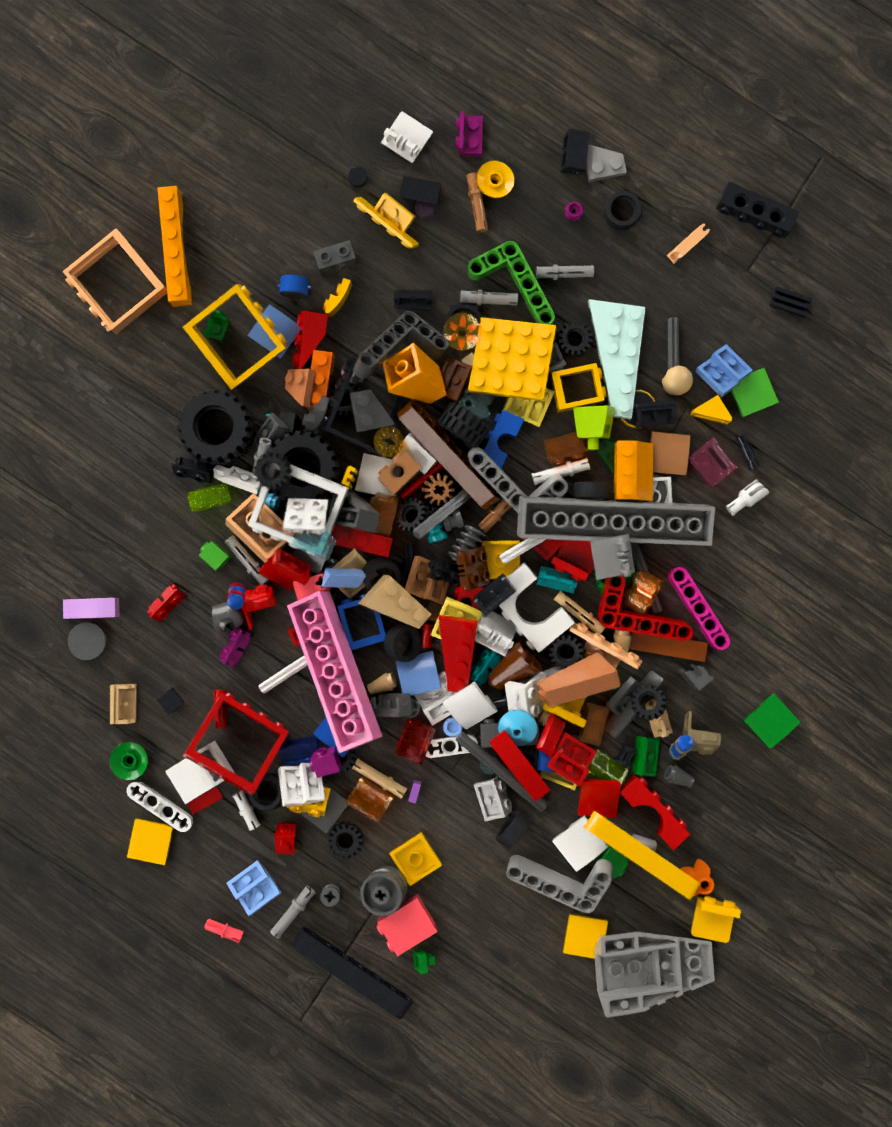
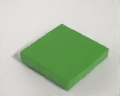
(754, 393)

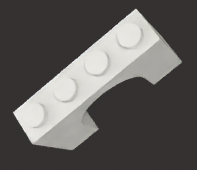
(538, 633)

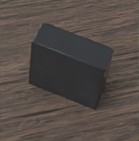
(170, 701)

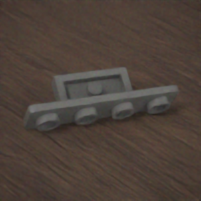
(621, 703)

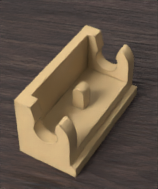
(123, 703)

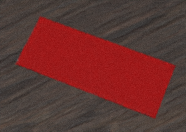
(204, 800)

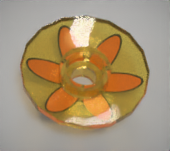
(460, 322)

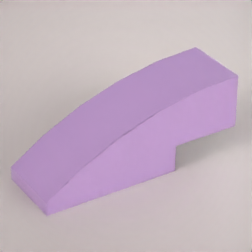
(91, 608)

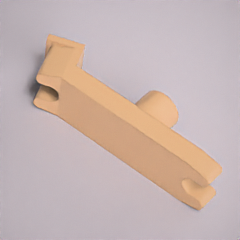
(687, 244)

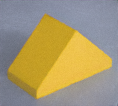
(713, 410)

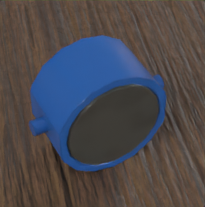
(294, 286)

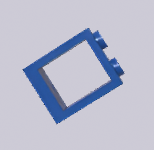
(366, 641)

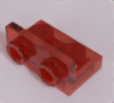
(415, 740)

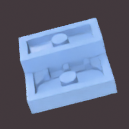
(254, 888)

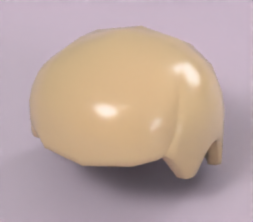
(677, 380)

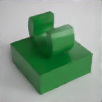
(422, 960)

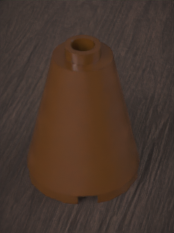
(514, 667)

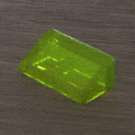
(606, 768)

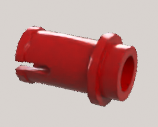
(426, 635)

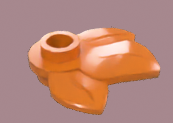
(700, 873)

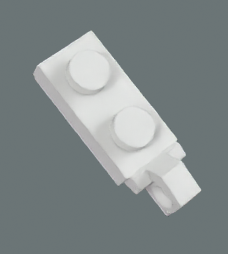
(238, 478)

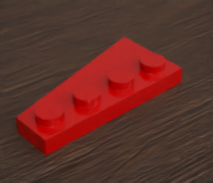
(457, 646)

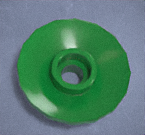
(119, 760)

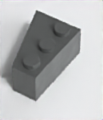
(356, 513)

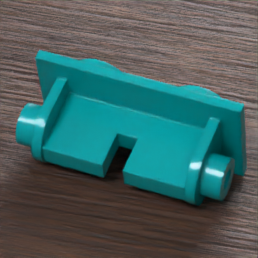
(557, 580)
(479, 671)

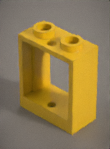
(561, 404)

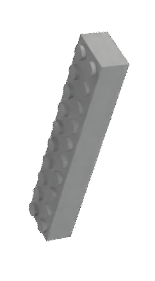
(610, 518)

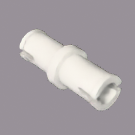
(246, 810)

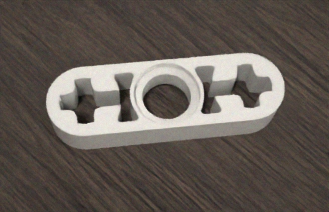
(434, 742)

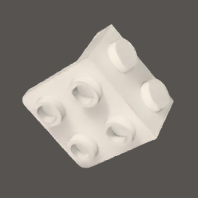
(525, 696)

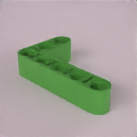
(518, 277)

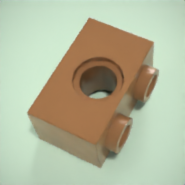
(393, 483)

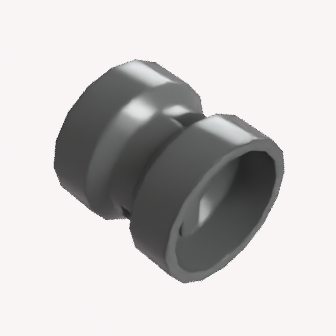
(453, 520)

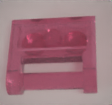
(707, 465)

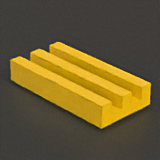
(348, 477)

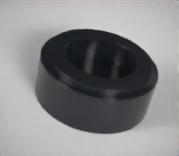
(357, 177)

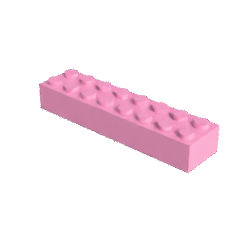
(334, 671)

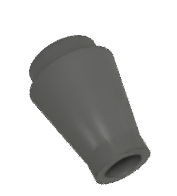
(676, 775)

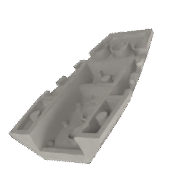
(647, 969)

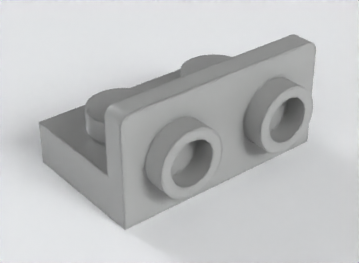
(493, 798)

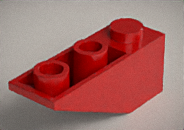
(311, 331)

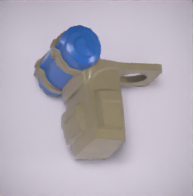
(694, 740)

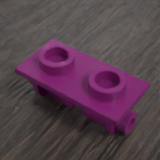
(230, 653)

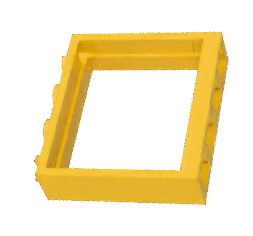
(212, 356)

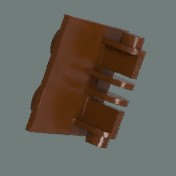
(475, 568)

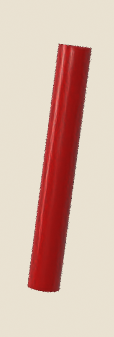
(419, 482)

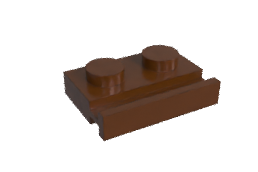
(455, 378)

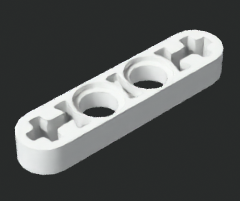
(158, 808)

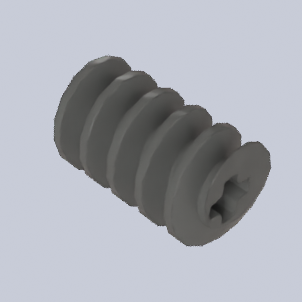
(468, 542)

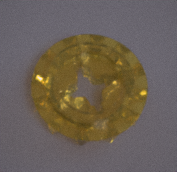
(381, 446)

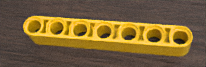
(642, 855)

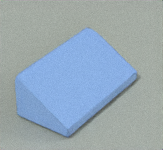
(343, 578)

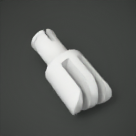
(748, 497)

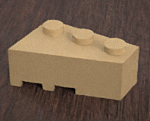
(394, 601)

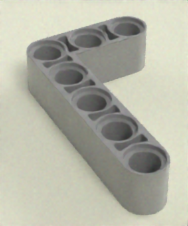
(512, 489)
(560, 887)

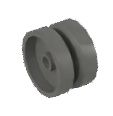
(383, 891)

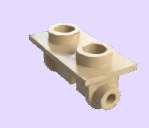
(659, 726)

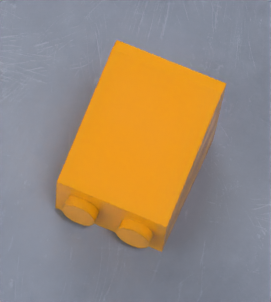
(414, 375)

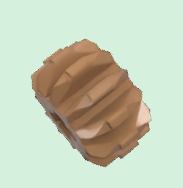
(445, 491)

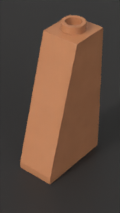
(578, 681)

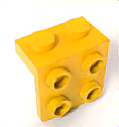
(714, 919)

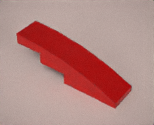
(519, 765)

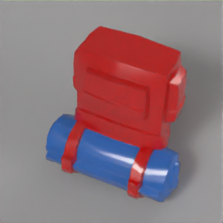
(251, 599)

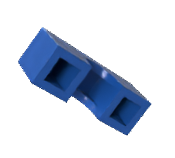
(506, 425)

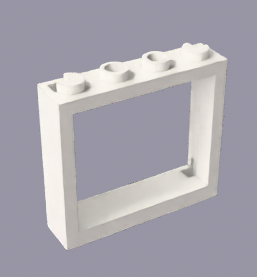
(308, 477)

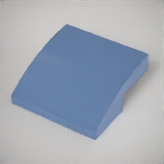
(282, 325)
(723, 370)
(419, 674)

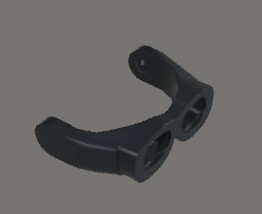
(474, 309)

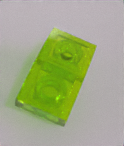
(209, 497)

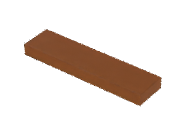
(682, 649)

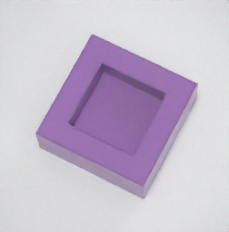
(414, 791)

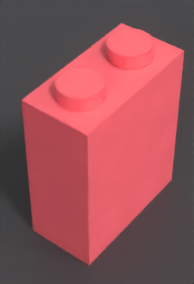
(407, 925)

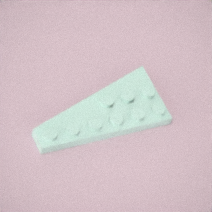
(618, 343)

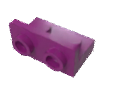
(470, 135)

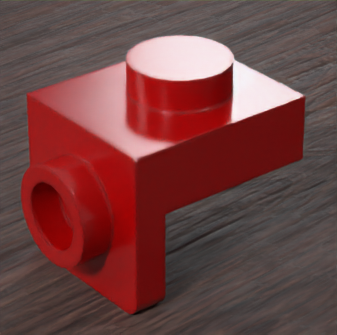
(285, 838)

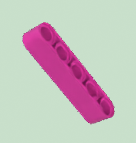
(706, 614)

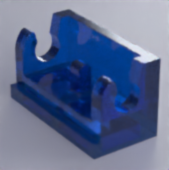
(298, 750)

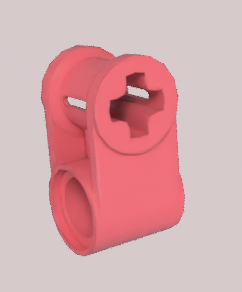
(310, 588)

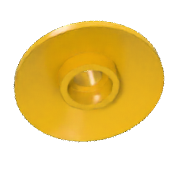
(500, 173)

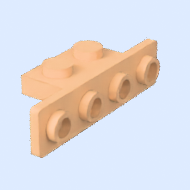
(610, 651)

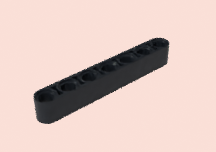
(352, 972)

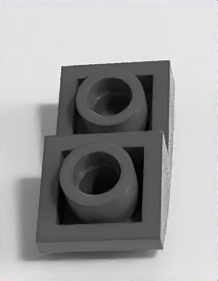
(315, 415)

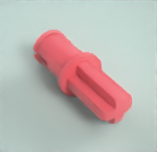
(224, 930)

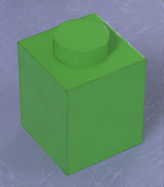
(214, 555)

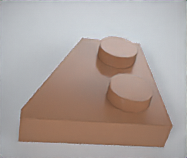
(300, 384)

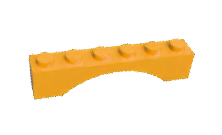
(173, 247)

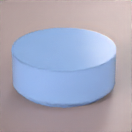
(452, 727)

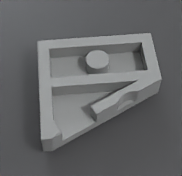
(604, 164)

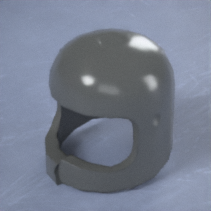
(223, 615)

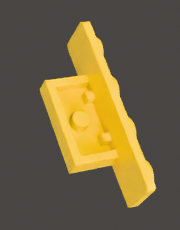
(392, 216)

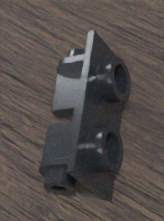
(413, 299)
(184, 468)
(440, 573)

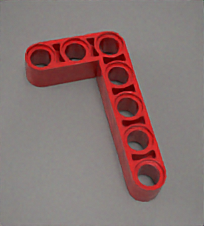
(634, 625)

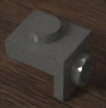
(557, 360)

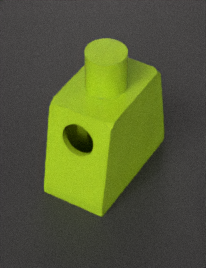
(593, 423)

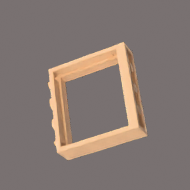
(92, 256)

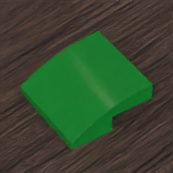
(772, 720)

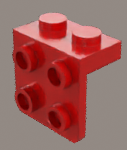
(575, 558)

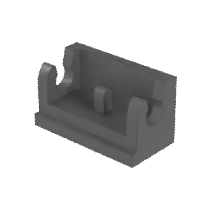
(697, 678)
(392, 705)

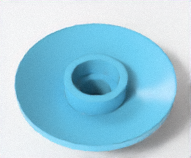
(520, 721)

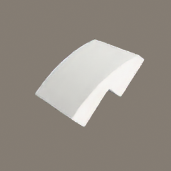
(368, 474)
(432, 701)
(469, 706)
(300, 785)
(579, 844)

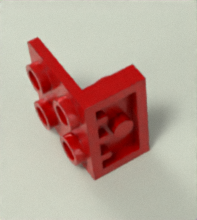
(285, 569)

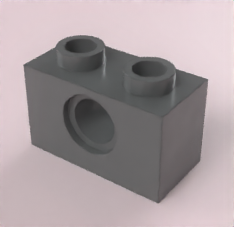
(335, 257)

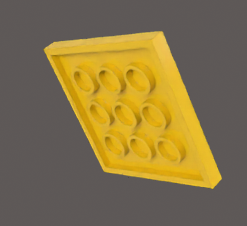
(512, 359)

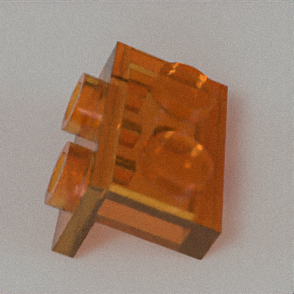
(369, 799)

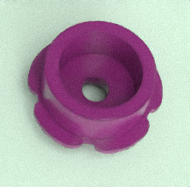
(573, 206)

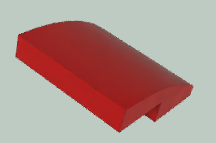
(571, 759)

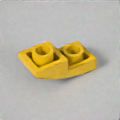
(335, 302)

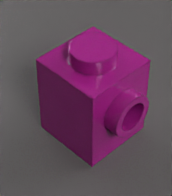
(325, 761)

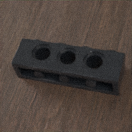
(767, 207)

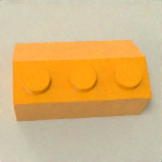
(633, 471)

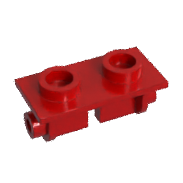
(172, 597)

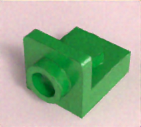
(217, 326)

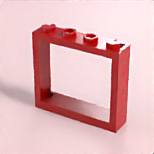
(219, 770)

